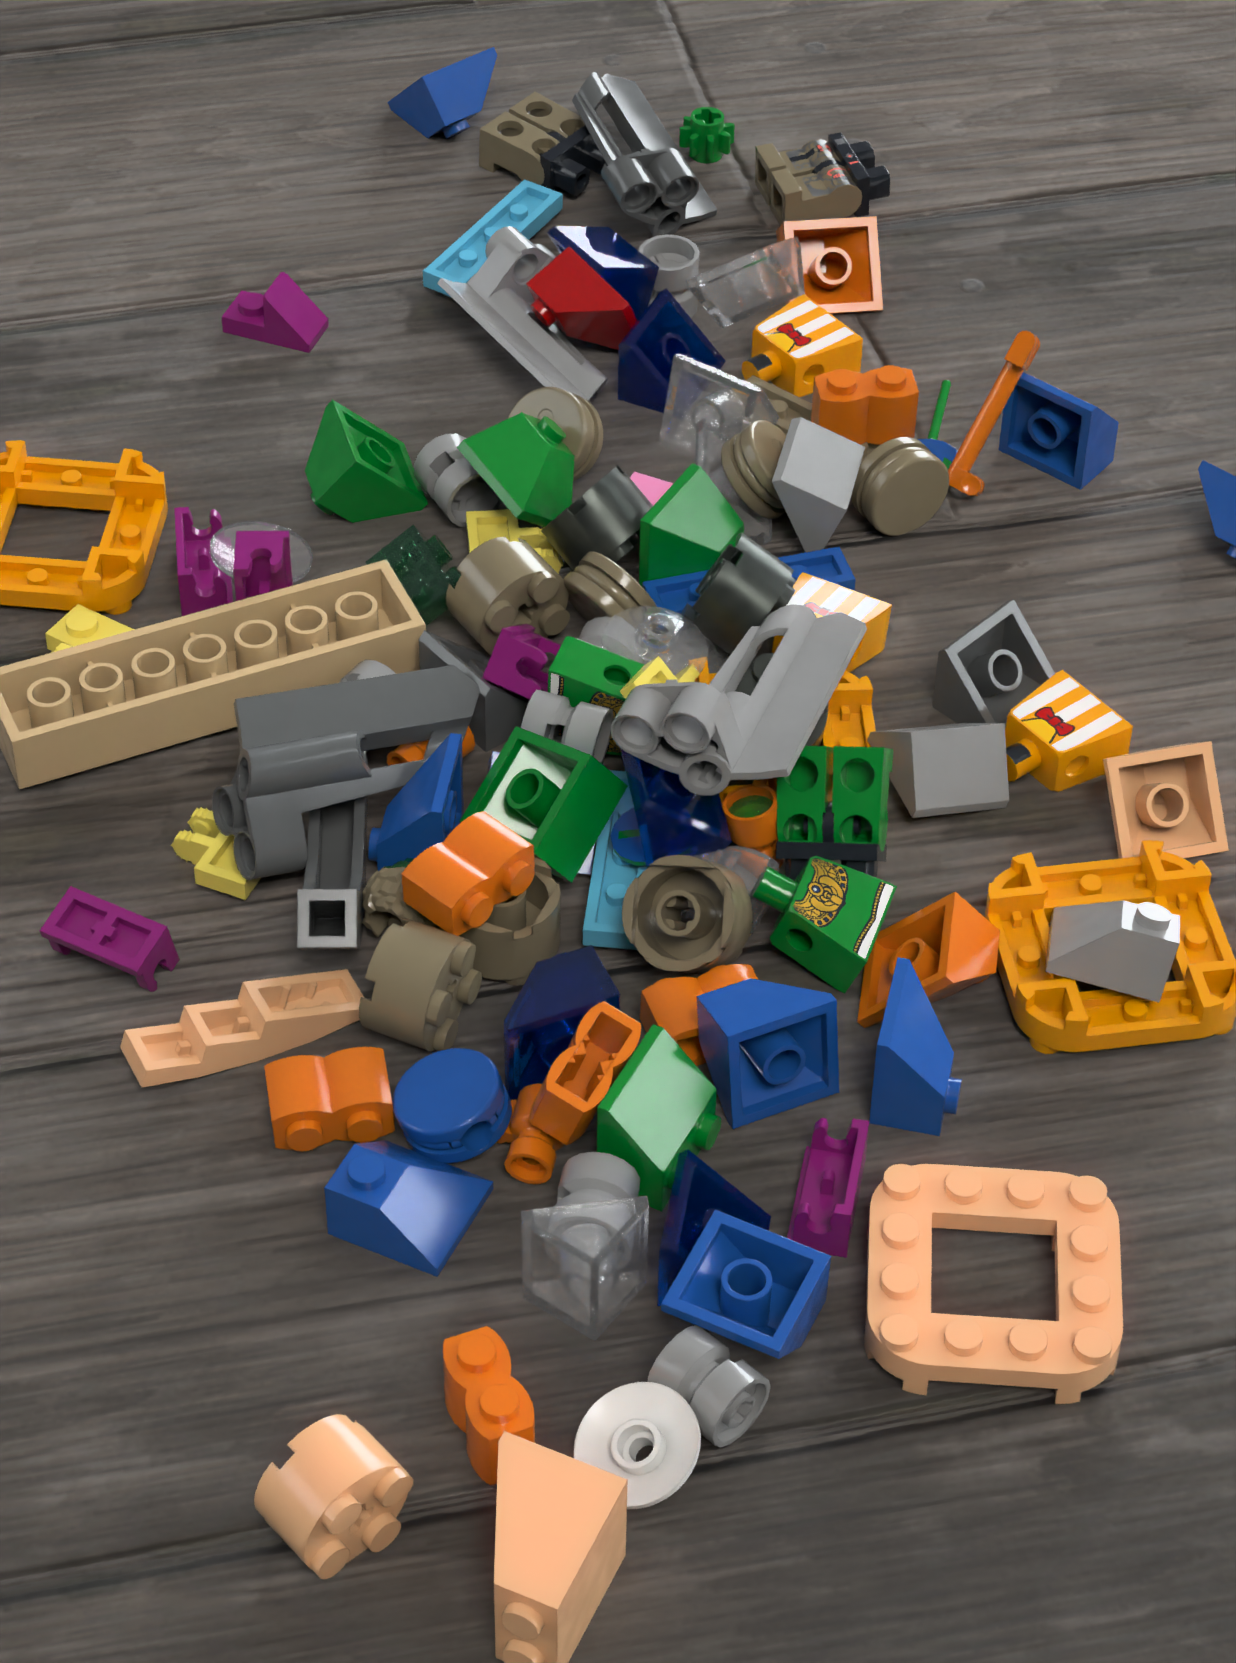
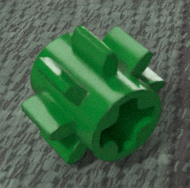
(706, 135)

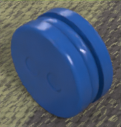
(452, 1105)

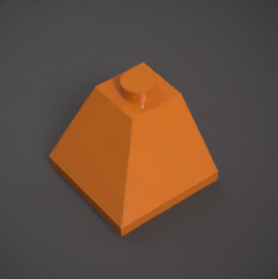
(839, 262)
(946, 945)

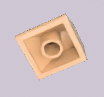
(1167, 798)

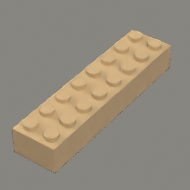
(185, 673)

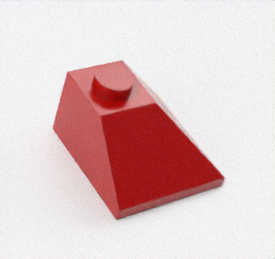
(580, 301)

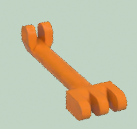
(1018, 359)

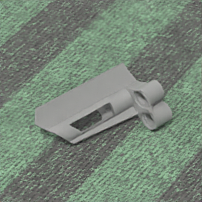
(501, 305)
(726, 735)

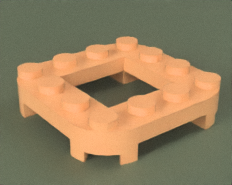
(928, 1346)

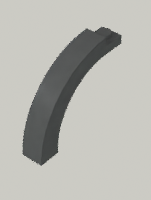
(335, 877)

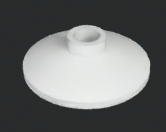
(635, 1418)

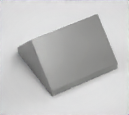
(816, 480)
(948, 767)

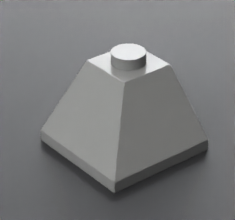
(1114, 946)

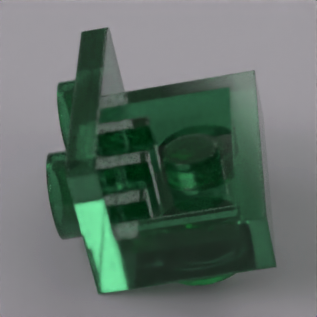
(421, 570)

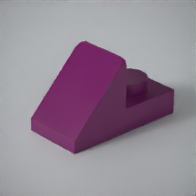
(278, 317)

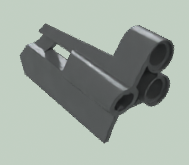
(653, 179)
(307, 754)

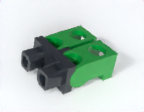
(835, 808)

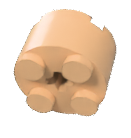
(334, 1495)

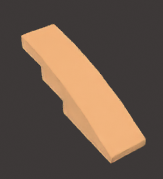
(227, 1034)

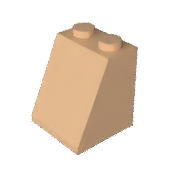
(554, 1549)

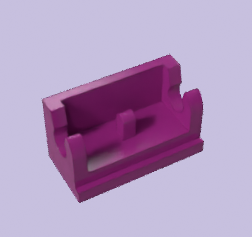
(261, 562)
(199, 579)
(520, 659)
(110, 936)
(829, 1189)

